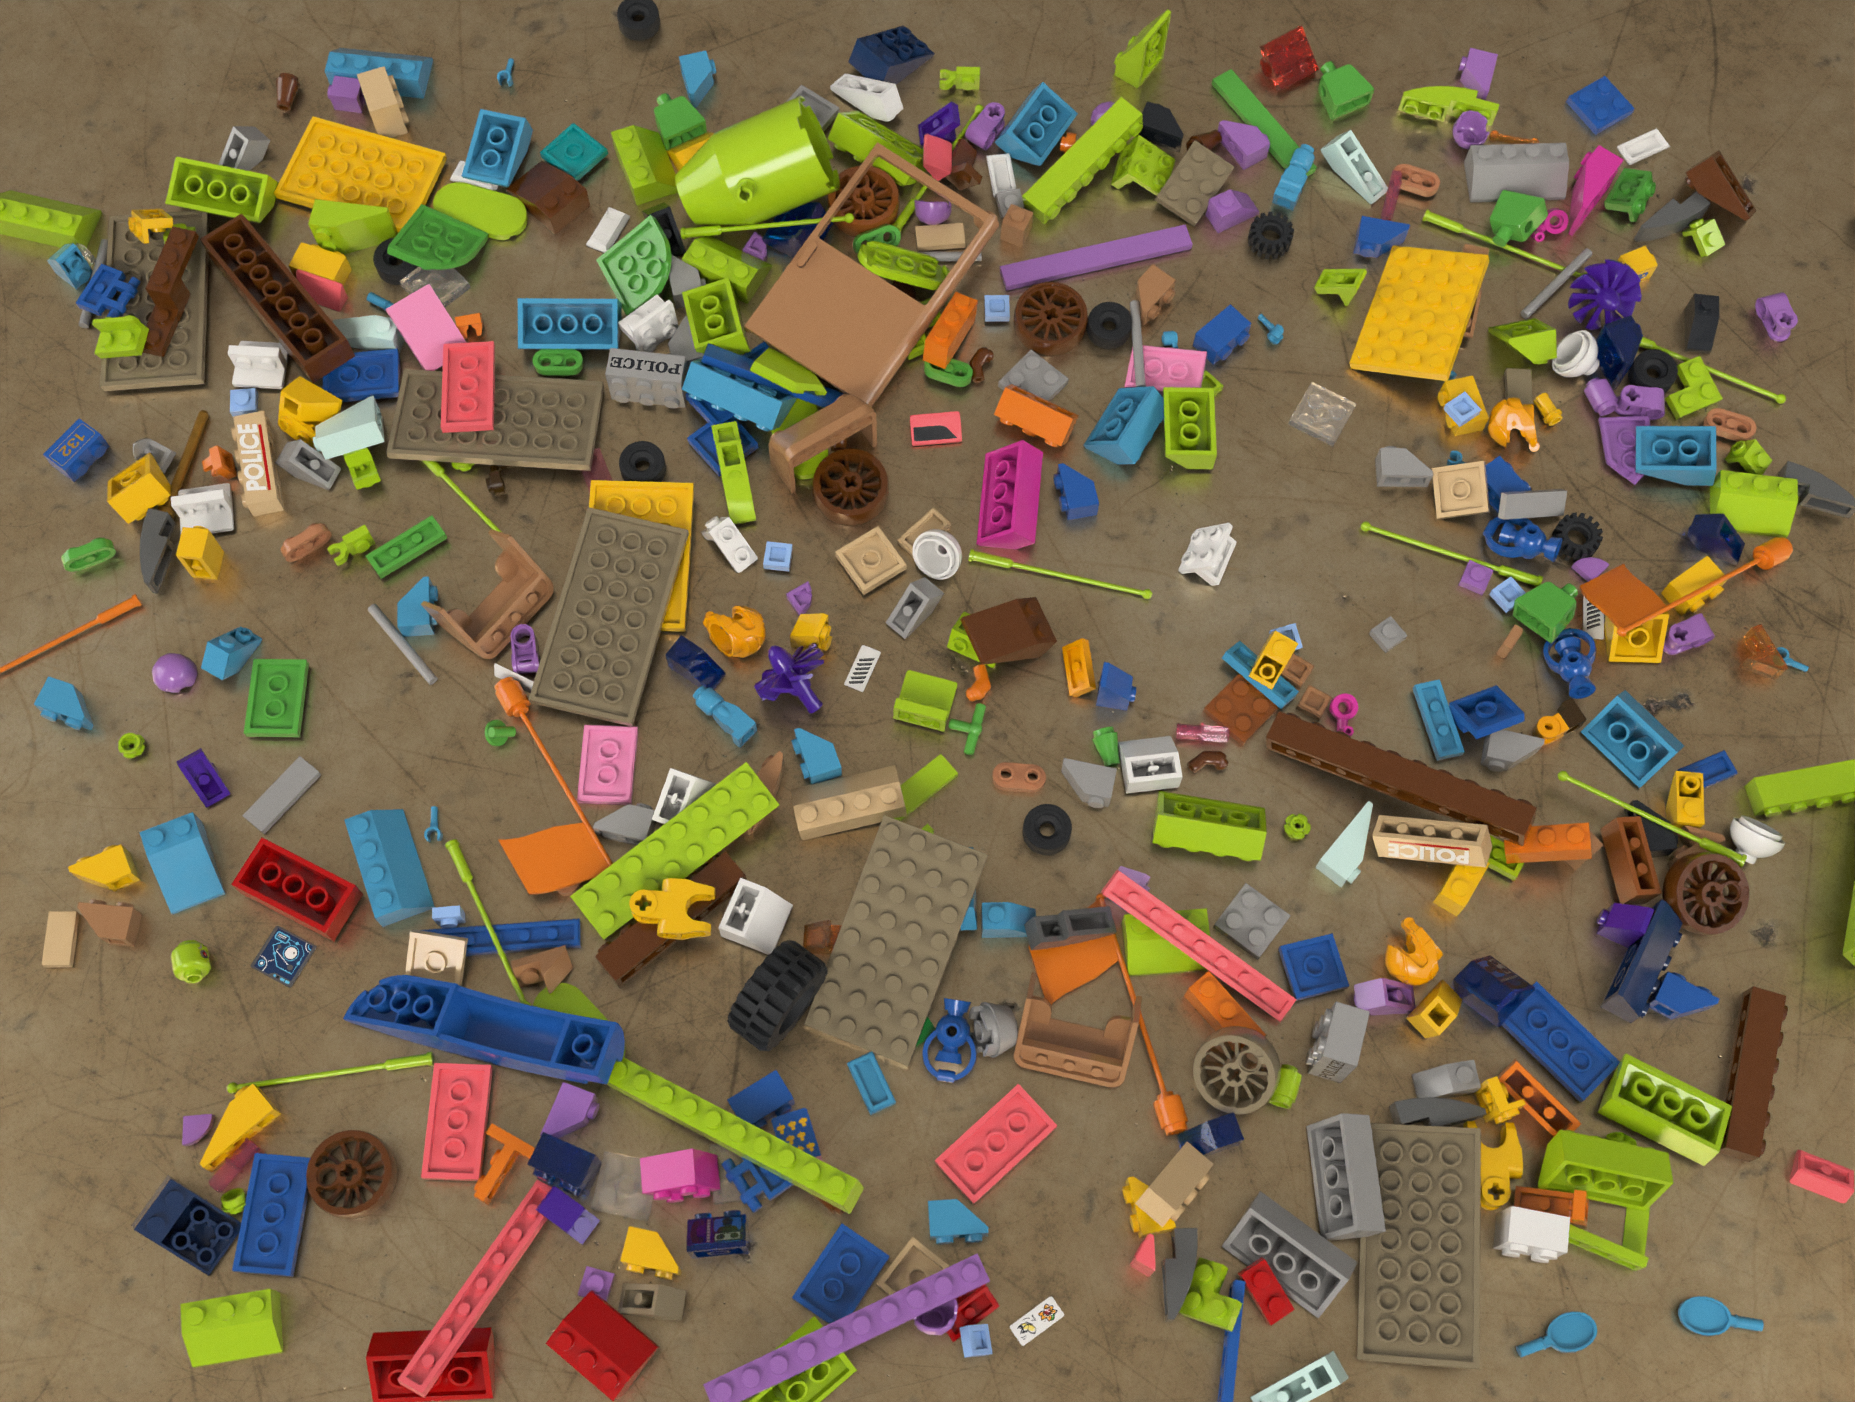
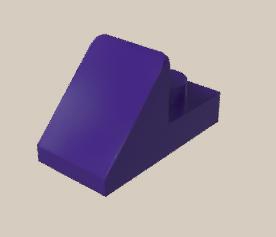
(941, 124)
(203, 777)
(568, 1214)

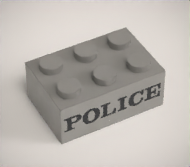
(646, 377)
(1337, 1042)

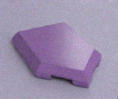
(1619, 443)

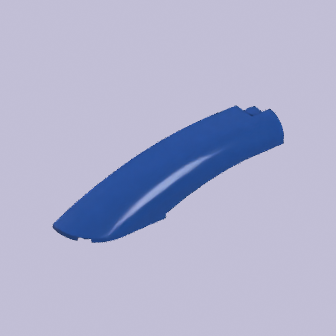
(491, 1028)

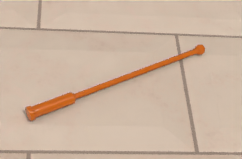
(101, 618)

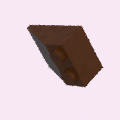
(1718, 183)
(550, 196)
(1009, 631)

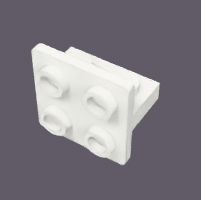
(650, 324)
(258, 364)
(205, 507)
(1209, 553)

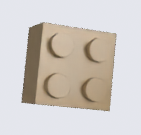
(383, 102)

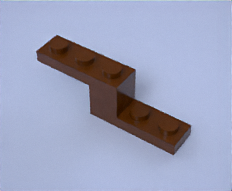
(168, 290)

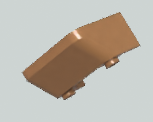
(819, 433)
(511, 603)
(1072, 1048)

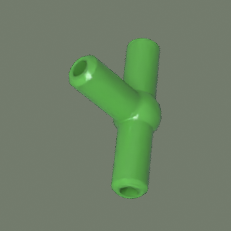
(973, 729)

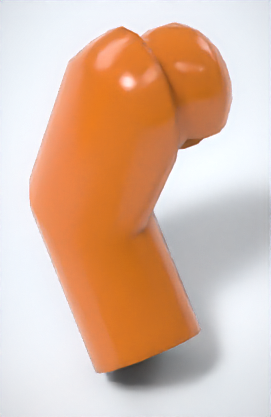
(981, 685)

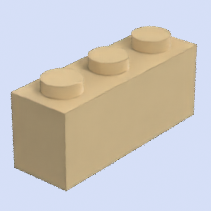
(1176, 1185)

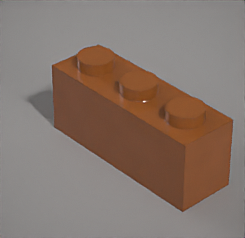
(1630, 860)

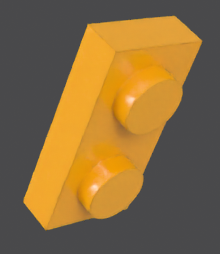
(1079, 667)

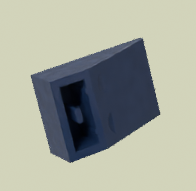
(889, 55)
(187, 1225)

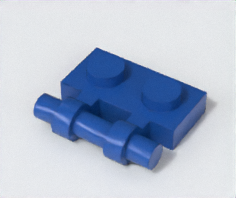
(103, 287)
(767, 1182)

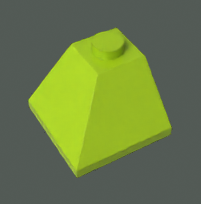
(1529, 339)

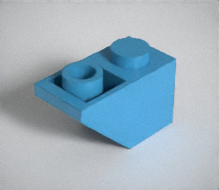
(71, 265)
(411, 616)
(229, 652)
(63, 702)
(818, 757)
(953, 1220)

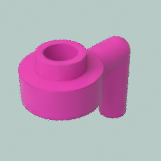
(1555, 228)
(1342, 717)

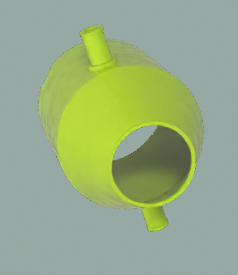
(759, 168)

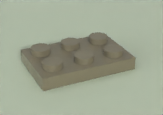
(1194, 183)

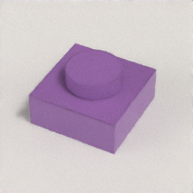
(1475, 577)
(598, 1281)

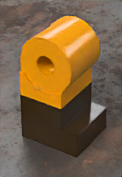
(1561, 724)

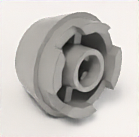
(993, 1028)

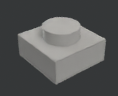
(1007, 198)
(1388, 634)

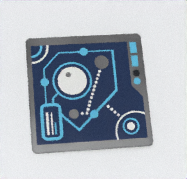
(283, 956)

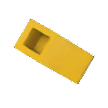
(308, 401)
(810, 630)
(1272, 659)
(1686, 800)
(109, 869)
(1436, 1010)
(1141, 1221)
(648, 1251)

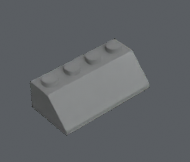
(1519, 168)
(1345, 1177)
(1300, 1258)

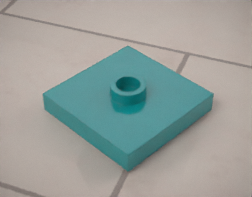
(574, 152)

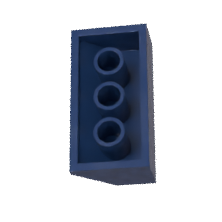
(1642, 965)

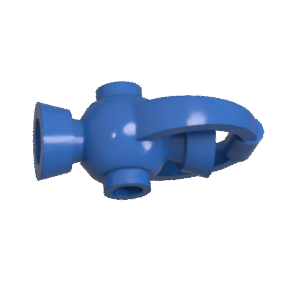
(1527, 541)
(1573, 666)
(951, 1043)

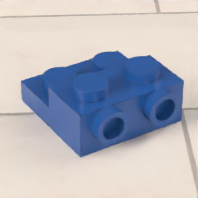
(1485, 712)

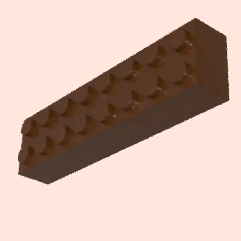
(277, 298)

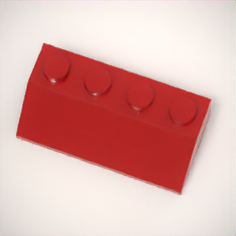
(464, 1378)

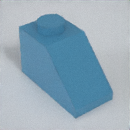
(697, 75)
(1004, 919)

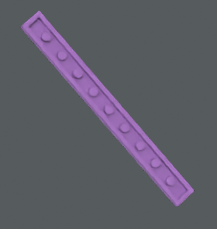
(848, 1332)

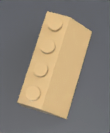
(848, 802)

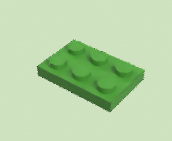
(276, 698)

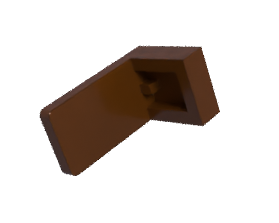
(963, 174)

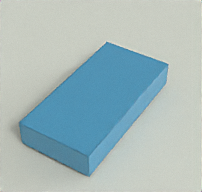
(871, 1083)

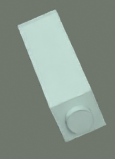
(350, 430)

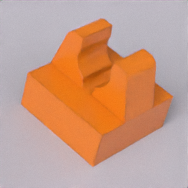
(465, 321)
(220, 463)

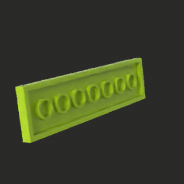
(676, 848)

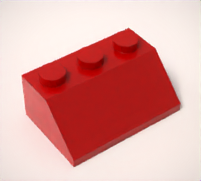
(602, 1345)

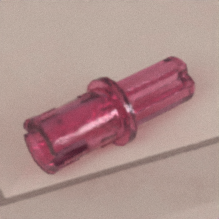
(1202, 733)
(233, 1165)

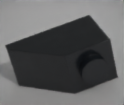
(1161, 127)
(667, 222)
(1701, 323)
(1660, 839)

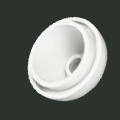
(1576, 355)
(937, 554)
(1755, 838)

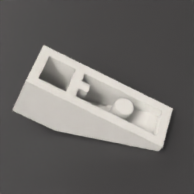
(871, 96)

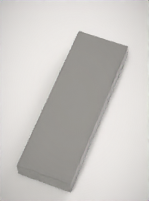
(1532, 504)
(281, 795)

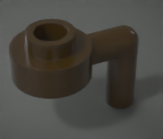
(495, 481)

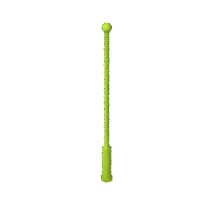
(910, 207)
(1458, 228)
(717, 229)
(1649, 344)
(437, 469)
(1008, 563)
(1502, 570)
(1704, 843)
(466, 876)
(389, 1064)

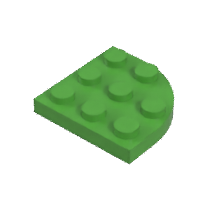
(436, 241)
(638, 264)

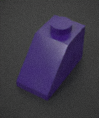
(1624, 923)

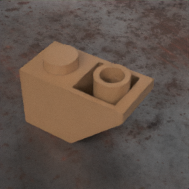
(1153, 291)
(112, 923)

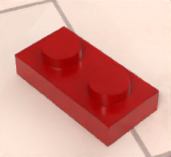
(1266, 1291)

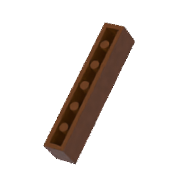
(639, 942)
(1752, 1072)

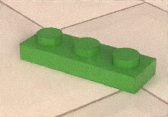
(406, 547)

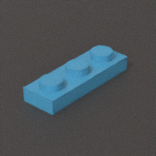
(1243, 659)
(1438, 720)

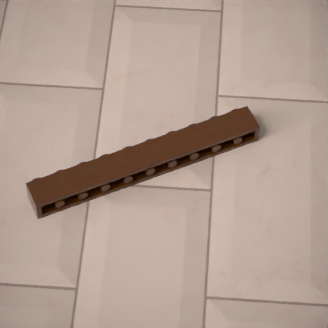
(1401, 778)

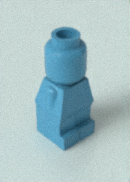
(1294, 178)
(727, 715)

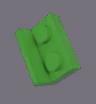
(1631, 192)

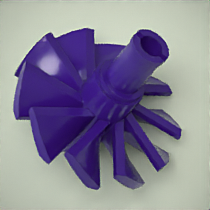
(1609, 288)
(790, 675)

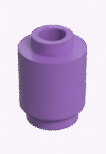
(1601, 396)

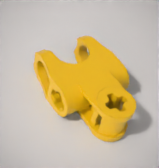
(670, 908)
(1499, 1166)

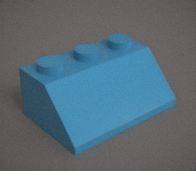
(1036, 126)
(1127, 425)
(1632, 738)

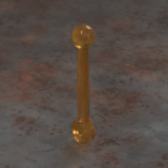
(1494, 135)

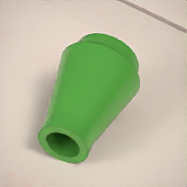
(1107, 745)

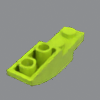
(1439, 101)
(733, 472)

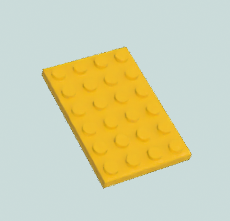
(361, 169)
(1419, 312)
(660, 503)

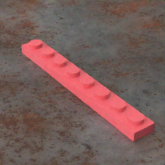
(1198, 945)
(475, 1294)

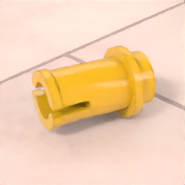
(1548, 410)

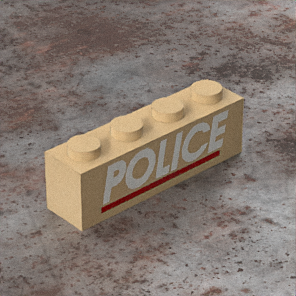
(257, 463)
(1432, 840)

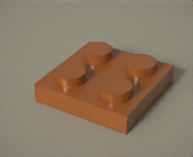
(1241, 709)

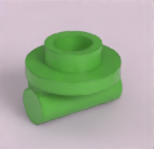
(498, 733)

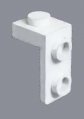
(730, 542)

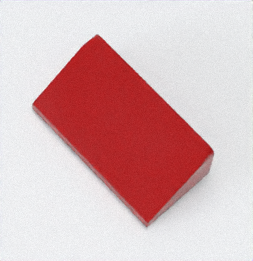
(972, 1309)

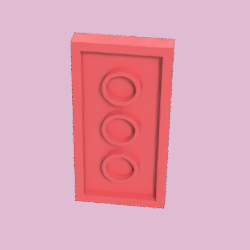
(468, 387)
(457, 1122)
(995, 1144)

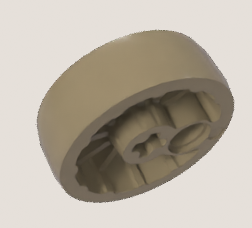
(1255, 1044)

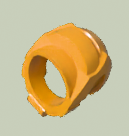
(1509, 415)
(744, 630)
(1420, 962)

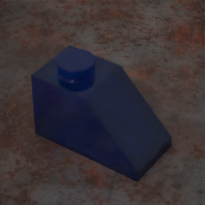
(1716, 537)
(694, 663)
(1213, 1135)

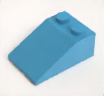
(497, 148)
(1677, 453)
(183, 862)

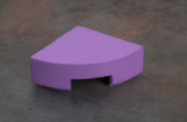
(756, 247)
(1590, 567)
(800, 598)
(196, 1127)

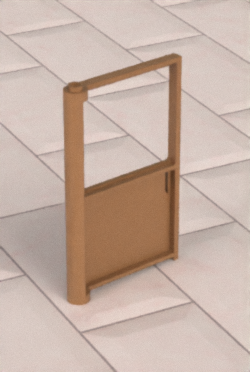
(846, 318)

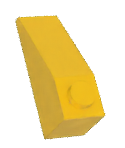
(242, 1119)

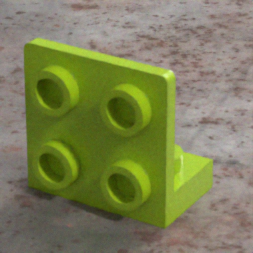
(1143, 164)
(925, 700)

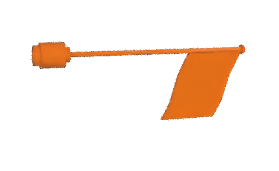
(1632, 603)
(560, 853)
(1076, 964)

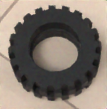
(777, 995)

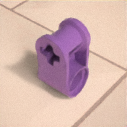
(986, 126)
(1776, 315)
(1641, 402)
(1688, 634)
(526, 655)

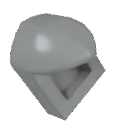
(160, 453)

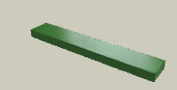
(1255, 114)

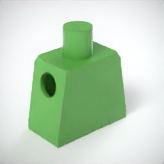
(1343, 89)
(677, 120)
(1516, 217)
(1546, 609)

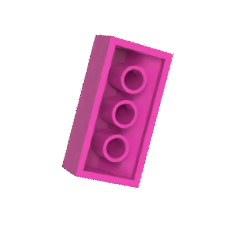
(1010, 496)

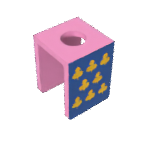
(797, 1130)

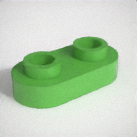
(876, 234)
(559, 361)
(955, 374)
(88, 555)

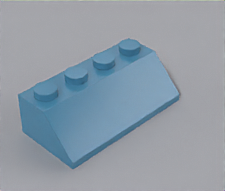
(409, 71)
(569, 323)
(738, 395)
(389, 865)

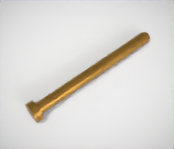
(185, 461)

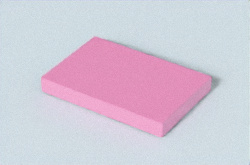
(425, 326)
(1169, 368)
(607, 765)

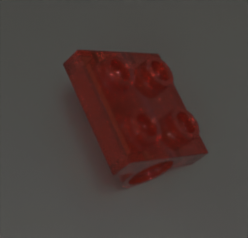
(1287, 58)

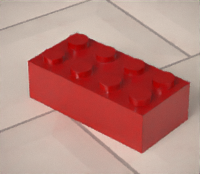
(297, 889)

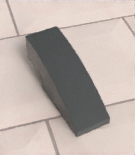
(1673, 218)
(1819, 491)
(156, 548)
(1069, 927)
(1434, 1112)
(1178, 1272)

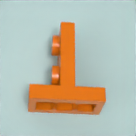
(501, 1162)
(1555, 1202)

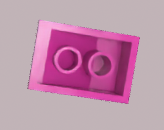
(1591, 184)

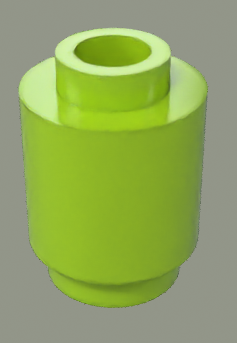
(1287, 1088)

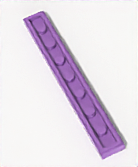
(1095, 257)

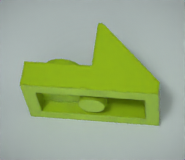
(1341, 282)

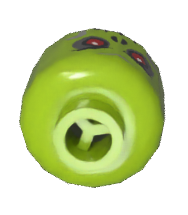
(190, 961)

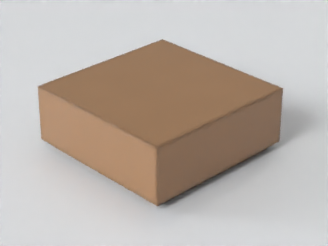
(1510, 641)
(1297, 671)
(1313, 702)

